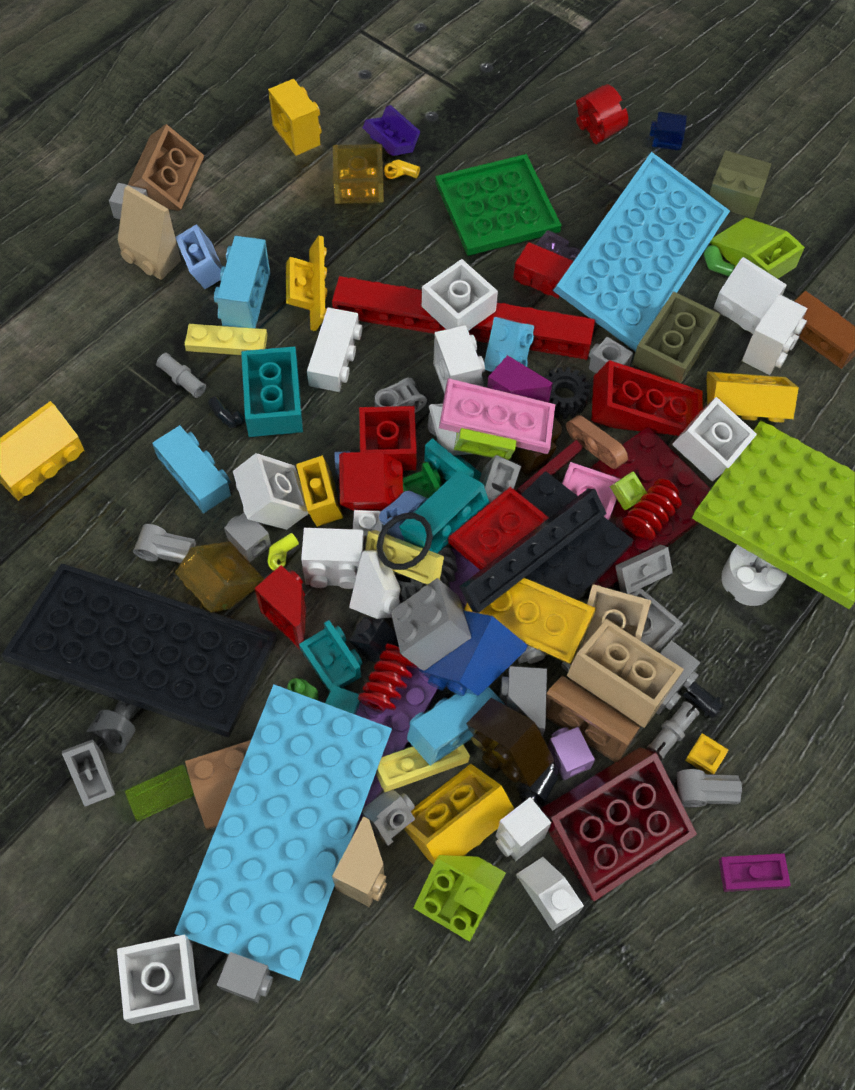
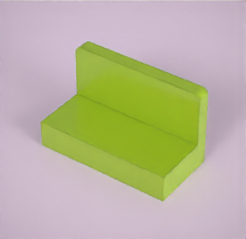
(484, 444)

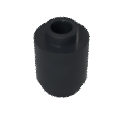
(541, 788)

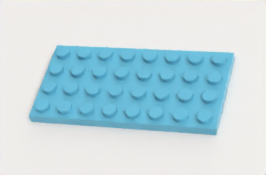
(642, 251)
(284, 832)

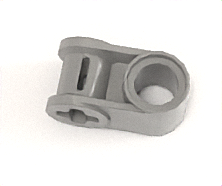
(400, 394)

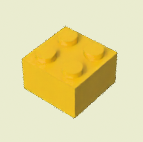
(295, 116)

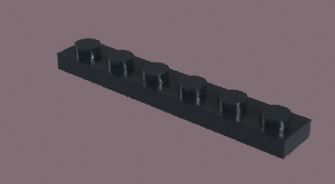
(532, 550)

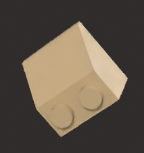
(361, 867)

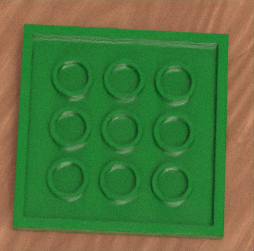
(497, 204)

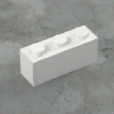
(334, 350)

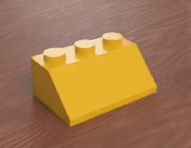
(754, 395)
(36, 450)
(459, 814)

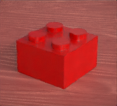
(390, 432)

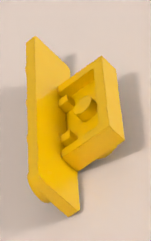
(307, 283)

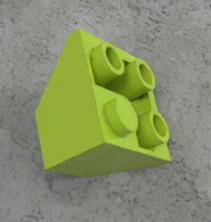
(459, 892)

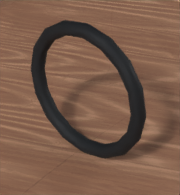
(417, 559)

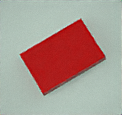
(496, 528)

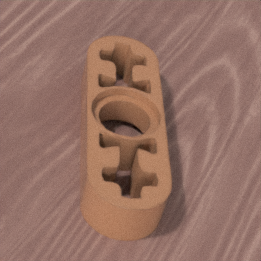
(597, 441)

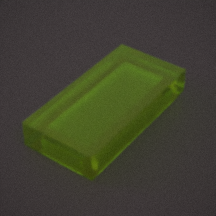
(159, 792)

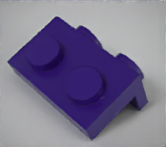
(393, 132)

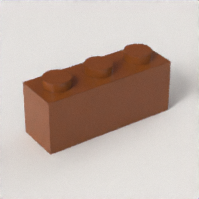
(827, 331)

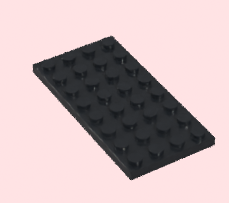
(142, 649)

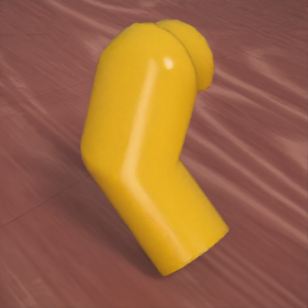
(399, 168)

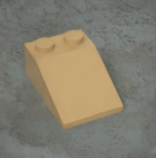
(147, 234)
(618, 607)

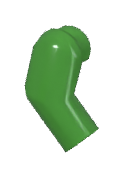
(715, 262)
(303, 687)

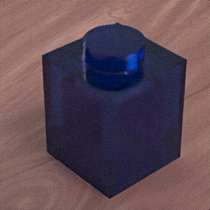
(668, 130)

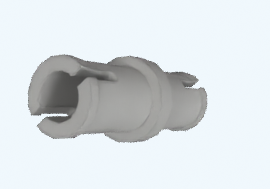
(181, 375)
(673, 730)

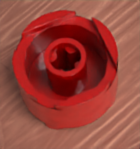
(601, 113)

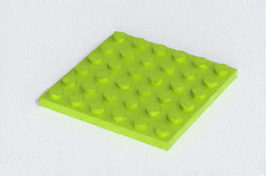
(789, 511)

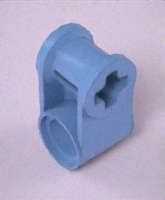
(406, 503)

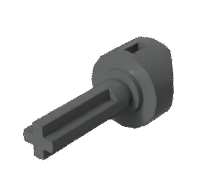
(114, 726)

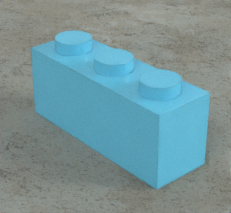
(192, 468)
(445, 726)

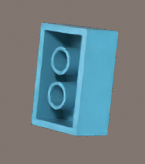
(243, 282)

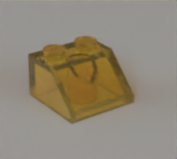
(218, 575)

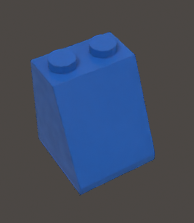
(479, 659)

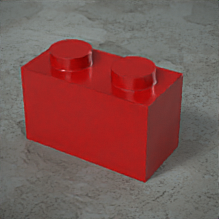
(540, 269)

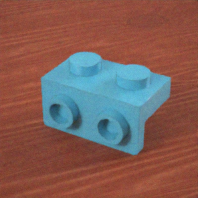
(508, 339)

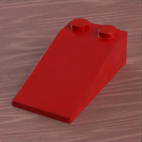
(640, 400)

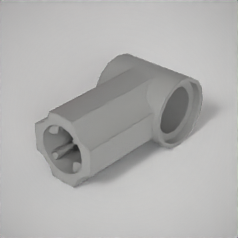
(157, 543)
(698, 788)

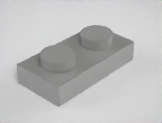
(644, 569)

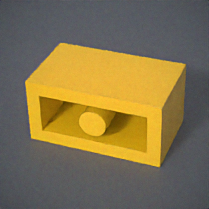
(319, 491)

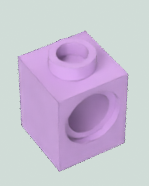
(570, 752)

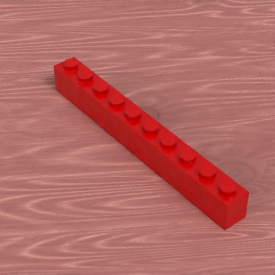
(403, 309)

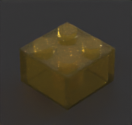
(358, 173)

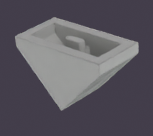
(89, 772)

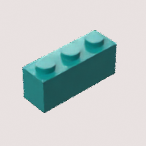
(446, 511)

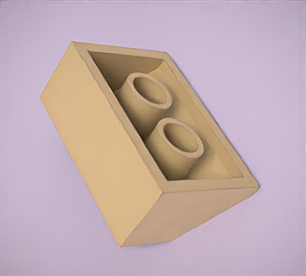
(624, 672)

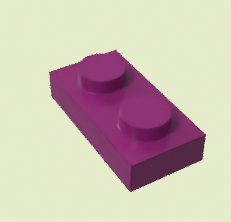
(754, 872)

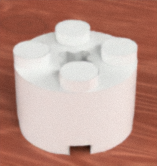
(751, 578)

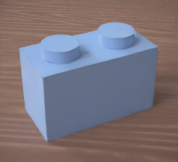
(200, 256)

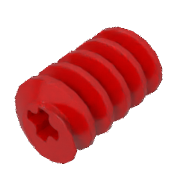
(653, 510)
(386, 680)

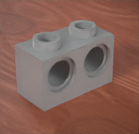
(499, 476)

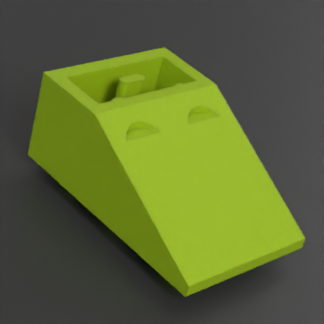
(761, 244)

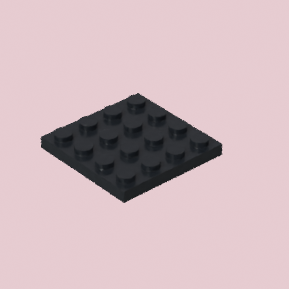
(585, 557)

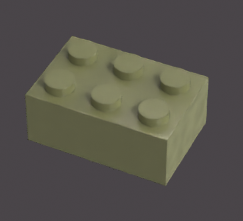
(675, 338)

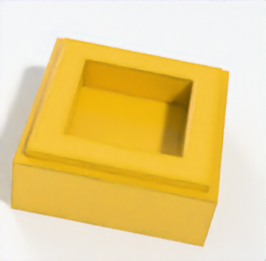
(706, 754)

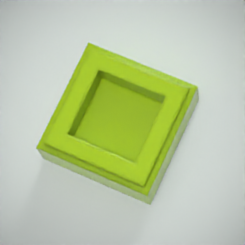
(628, 490)

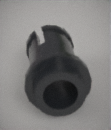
(703, 700)

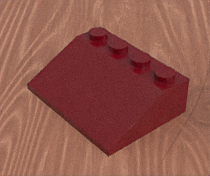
(618, 822)

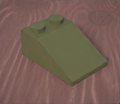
(740, 183)

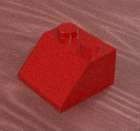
(369, 480)
(283, 603)

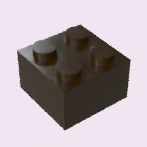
(510, 742)

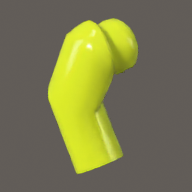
(278, 551)

